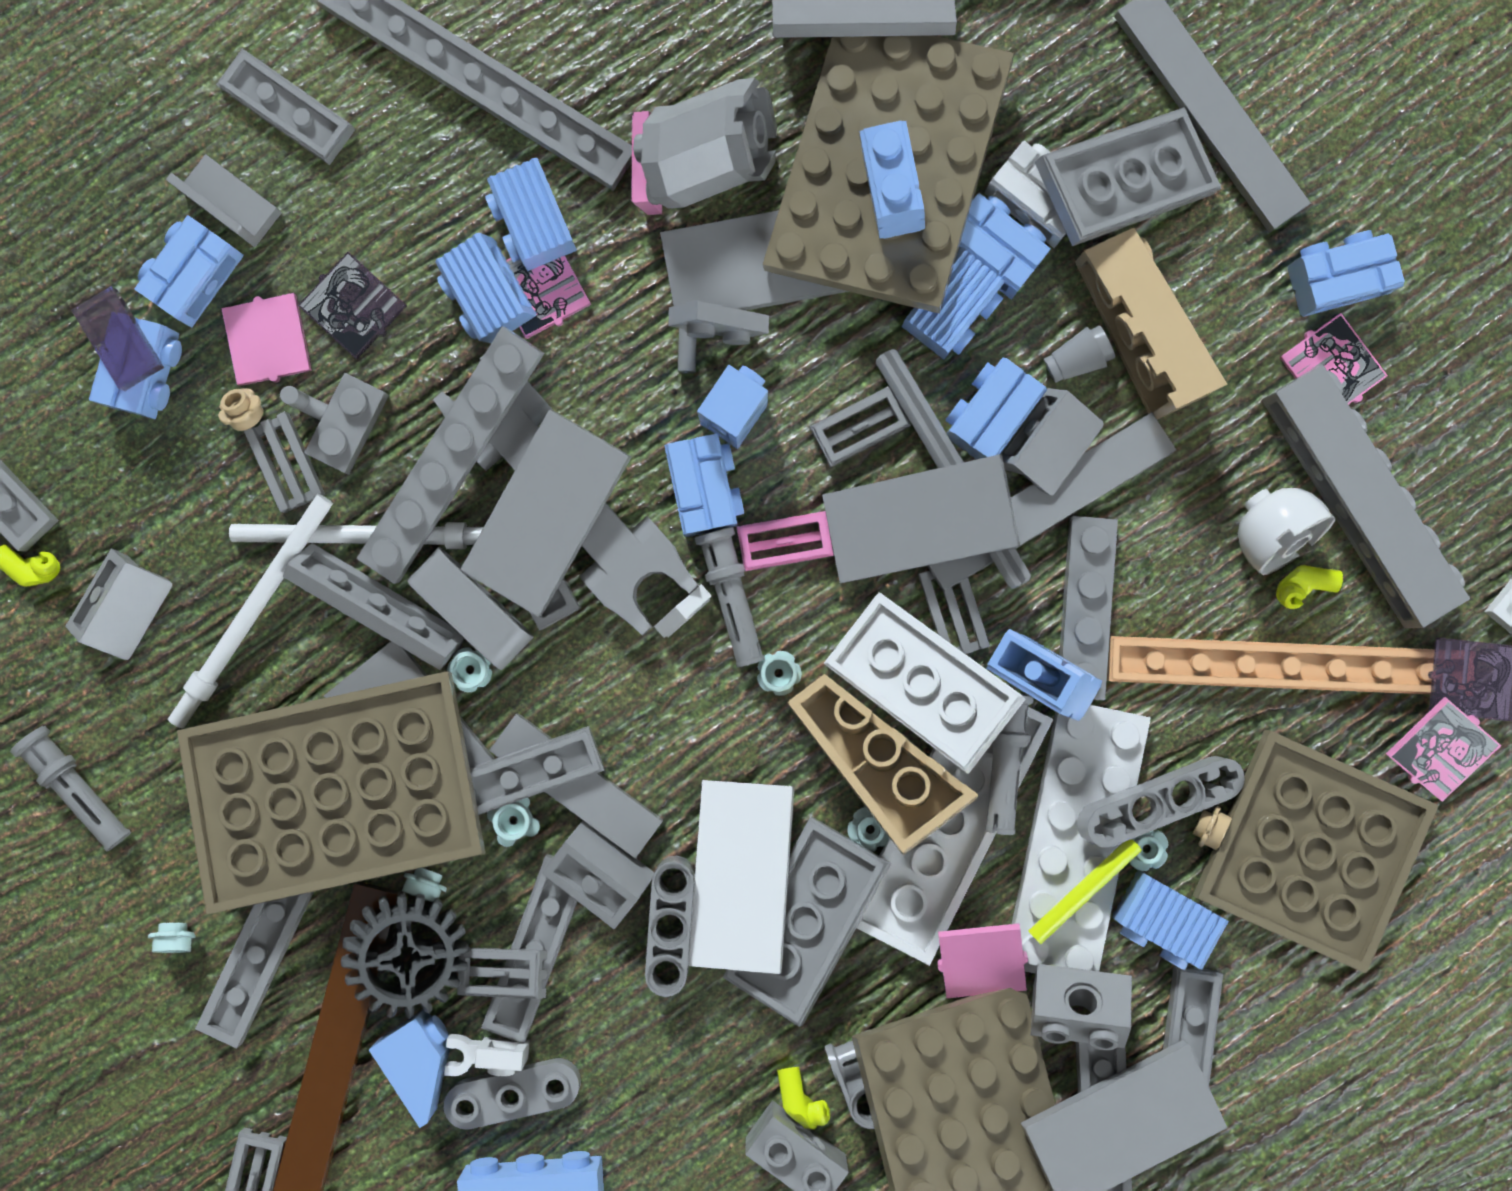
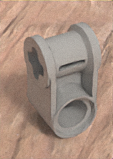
(848, 1076)

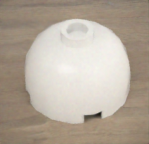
(1280, 526)

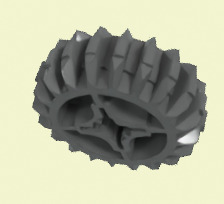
(383, 957)

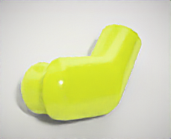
(31, 570)
(1305, 579)
(797, 1104)

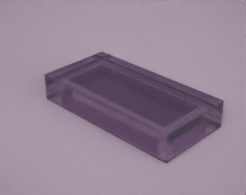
(117, 338)

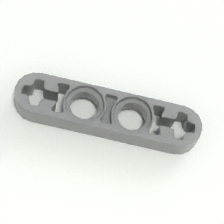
(1162, 805)

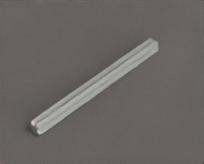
(939, 446)

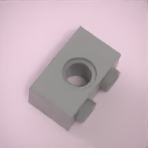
(1101, 993)
(794, 1153)

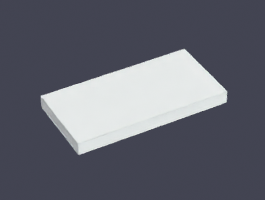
(924, 682)
(741, 876)

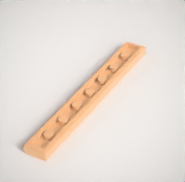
(1270, 665)

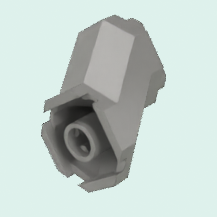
(707, 144)

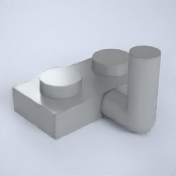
(706, 320)
(343, 422)

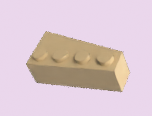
(1148, 325)
(889, 774)

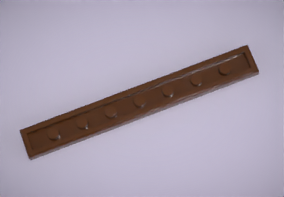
(330, 1061)

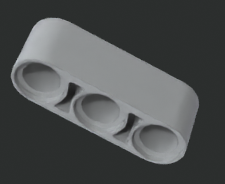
(470, 609)
(663, 946)

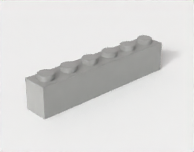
(1366, 498)

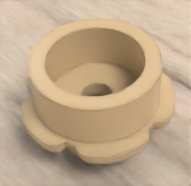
(240, 409)
(1212, 828)

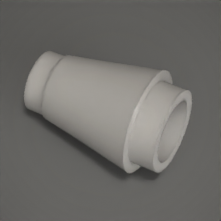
(1080, 355)

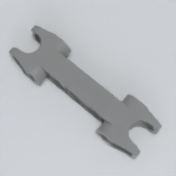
(620, 554)

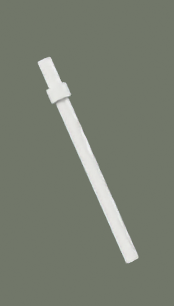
(454, 534)
(203, 682)

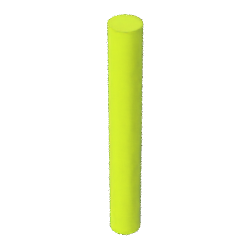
(1084, 890)

